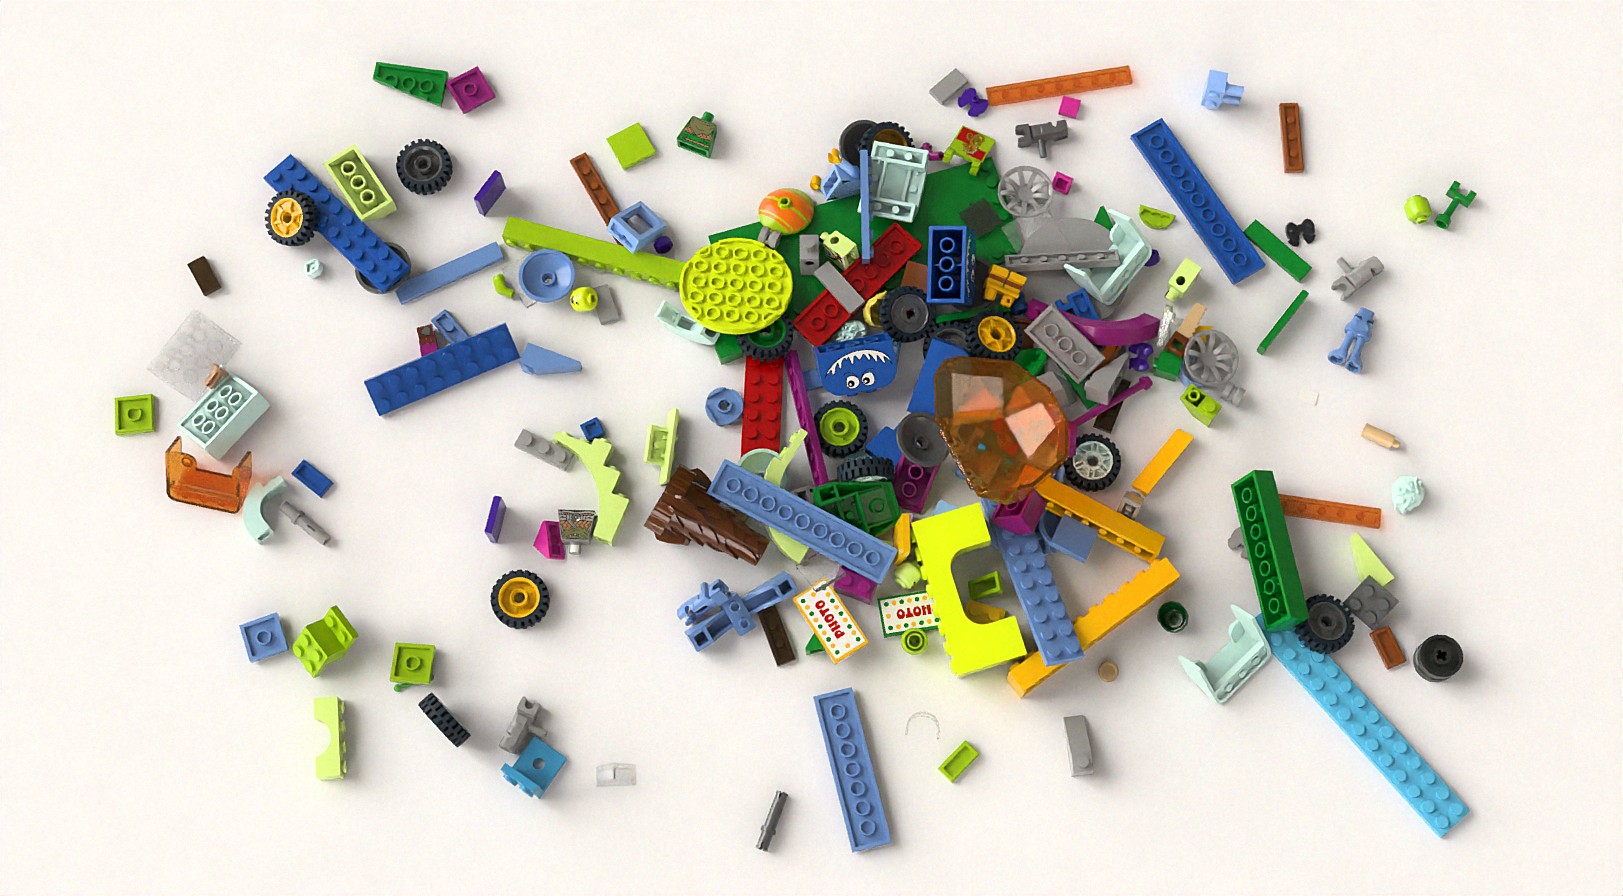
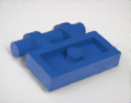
(1079, 303)

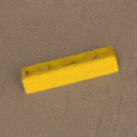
(1162, 462)

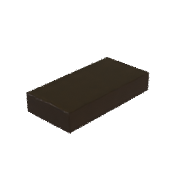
(204, 276)

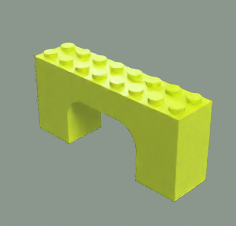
(969, 644)

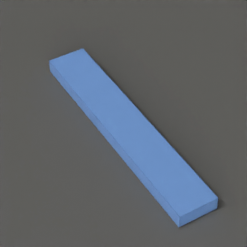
(449, 272)

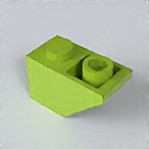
(1200, 405)

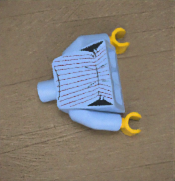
(841, 180)

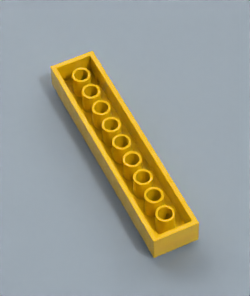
(1099, 621)

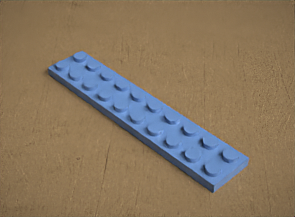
(802, 521)
(1037, 593)

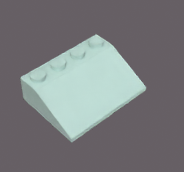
(223, 415)

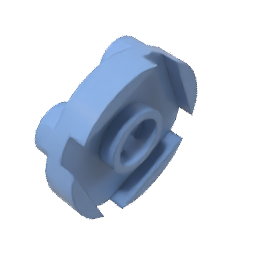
(713, 406)

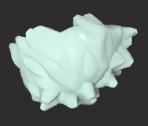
(850, 330)
(1407, 493)

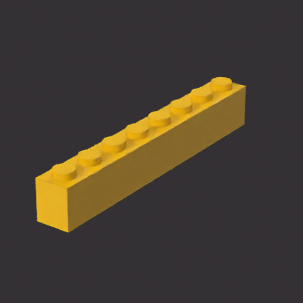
(1111, 525)

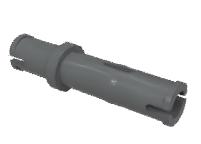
(768, 829)

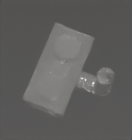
(1167, 319)

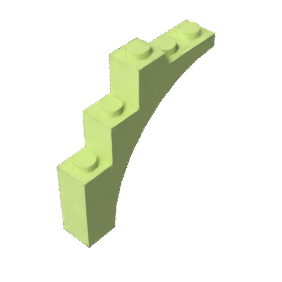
(596, 457)

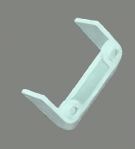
(1109, 282)
(1234, 662)

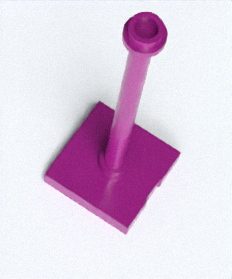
(1144, 383)

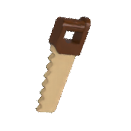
(1186, 330)

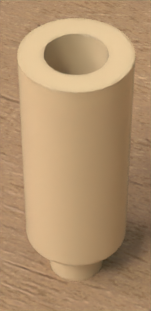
(1379, 436)

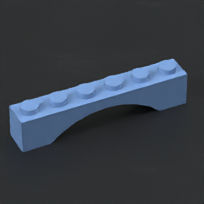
(763, 596)

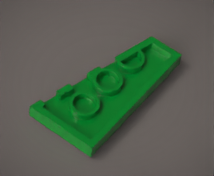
(414, 81)

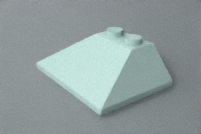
(897, 181)

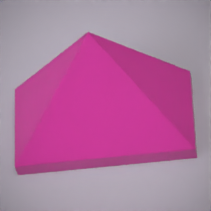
(549, 541)

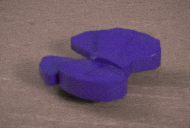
(978, 105)
(1142, 352)

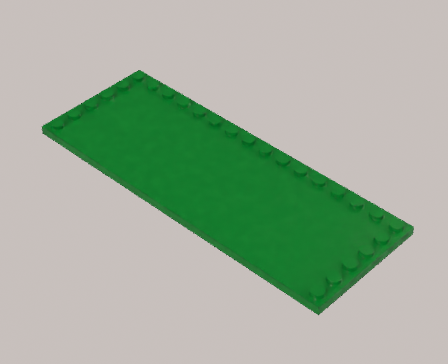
(942, 200)

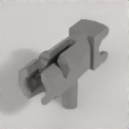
(1356, 276)
(521, 726)

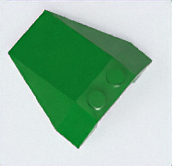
(862, 504)

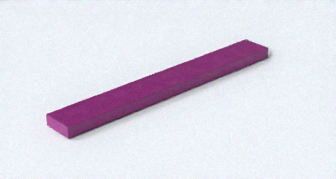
(806, 418)

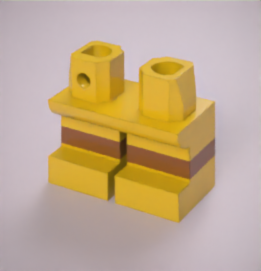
(1004, 283)

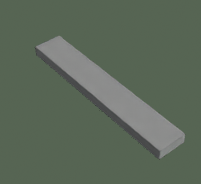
(1056, 261)

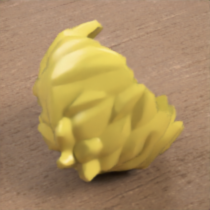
(871, 308)

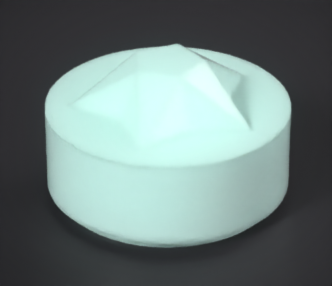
(313, 268)

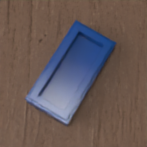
(312, 478)

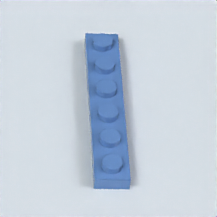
(866, 214)

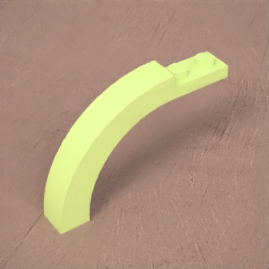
(788, 547)

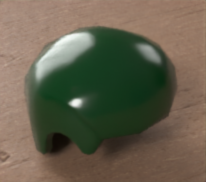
(1172, 617)

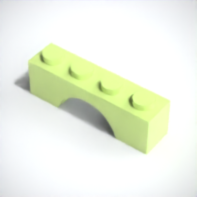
(331, 763)

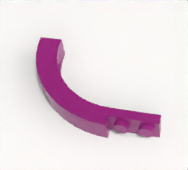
(1106, 332)

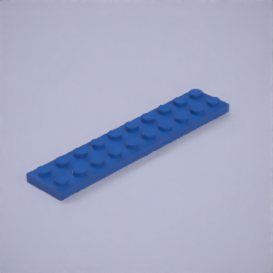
(1197, 201)
(341, 226)

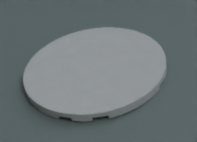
(1057, 284)

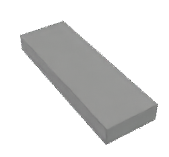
(839, 287)

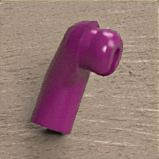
(933, 156)

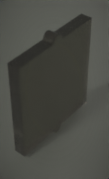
(980, 218)

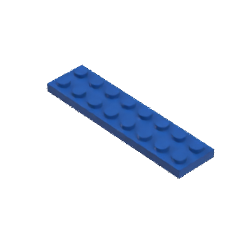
(441, 369)

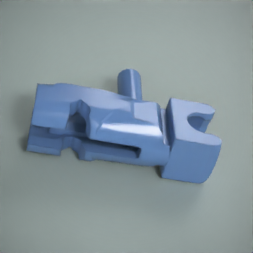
(704, 601)

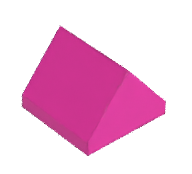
(1062, 183)

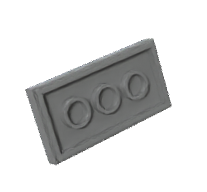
(1064, 343)

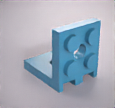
(530, 779)

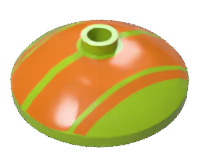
(786, 211)

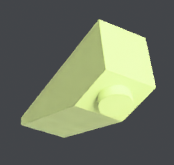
(1367, 562)

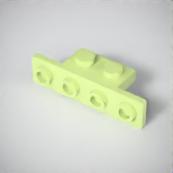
(660, 446)

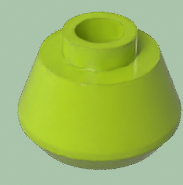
(914, 635)

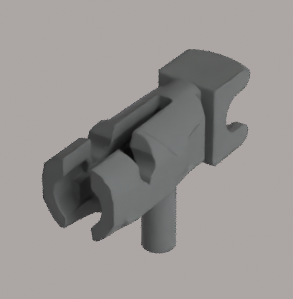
(1041, 134)

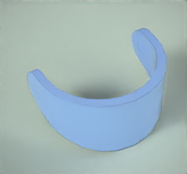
(1184, 379)

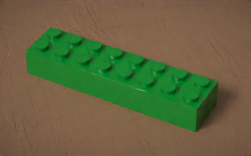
(1269, 551)

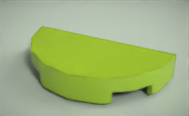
(1155, 218)

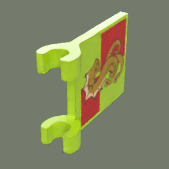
(971, 147)

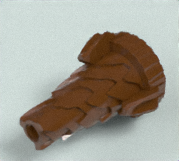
(691, 514)

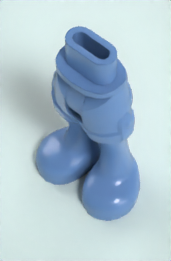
(1357, 329)

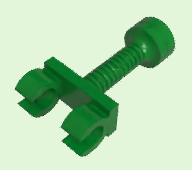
(1443, 220)

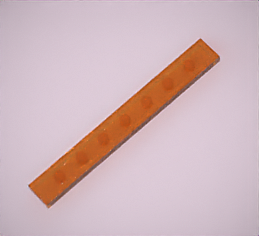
(1059, 85)

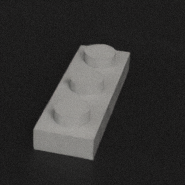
(544, 450)

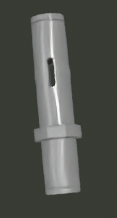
(299, 518)

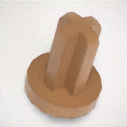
(215, 375)

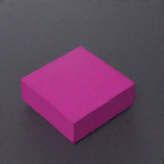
(1069, 107)

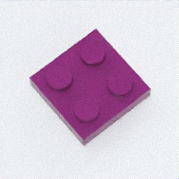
(470, 90)

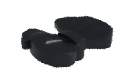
(1306, 229)

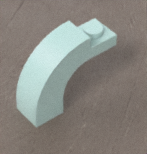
(685, 325)
(255, 506)

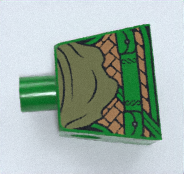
(698, 135)

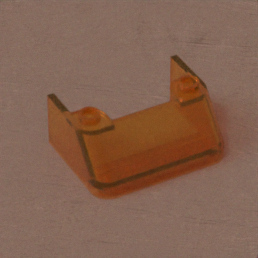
(203, 487)

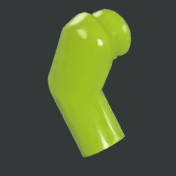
(500, 287)

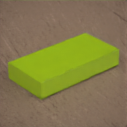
(958, 761)

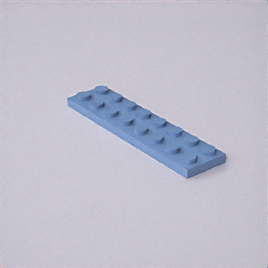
(852, 770)

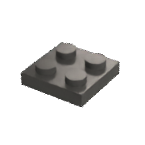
(1370, 602)

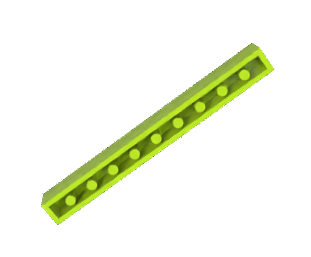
(594, 252)

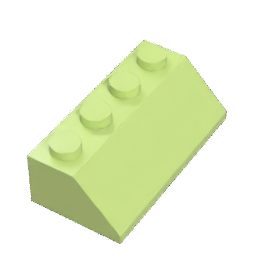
(360, 185)

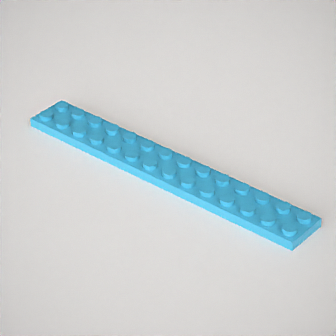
(1368, 730)

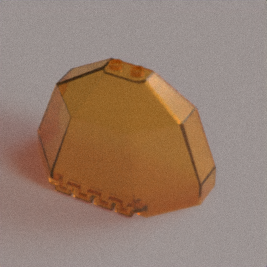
(1009, 415)

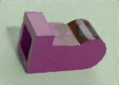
(427, 339)

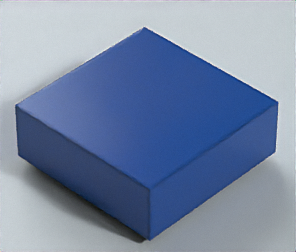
(592, 429)

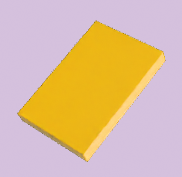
(901, 539)

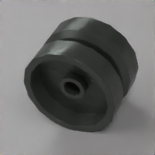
(1449, 656)

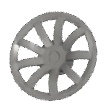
(1024, 193)
(1209, 358)

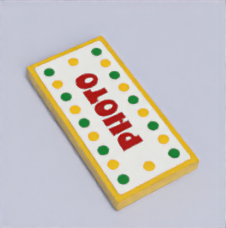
(831, 622)

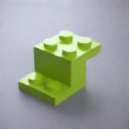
(324, 641)

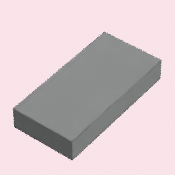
(948, 86)
(605, 306)

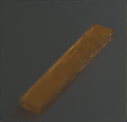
(1330, 511)

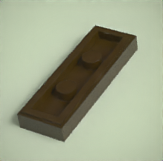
(1107, 419)
(776, 635)

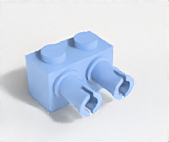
(1219, 91)

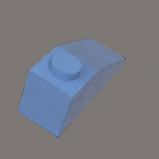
(543, 361)

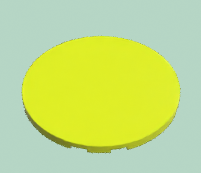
(736, 286)

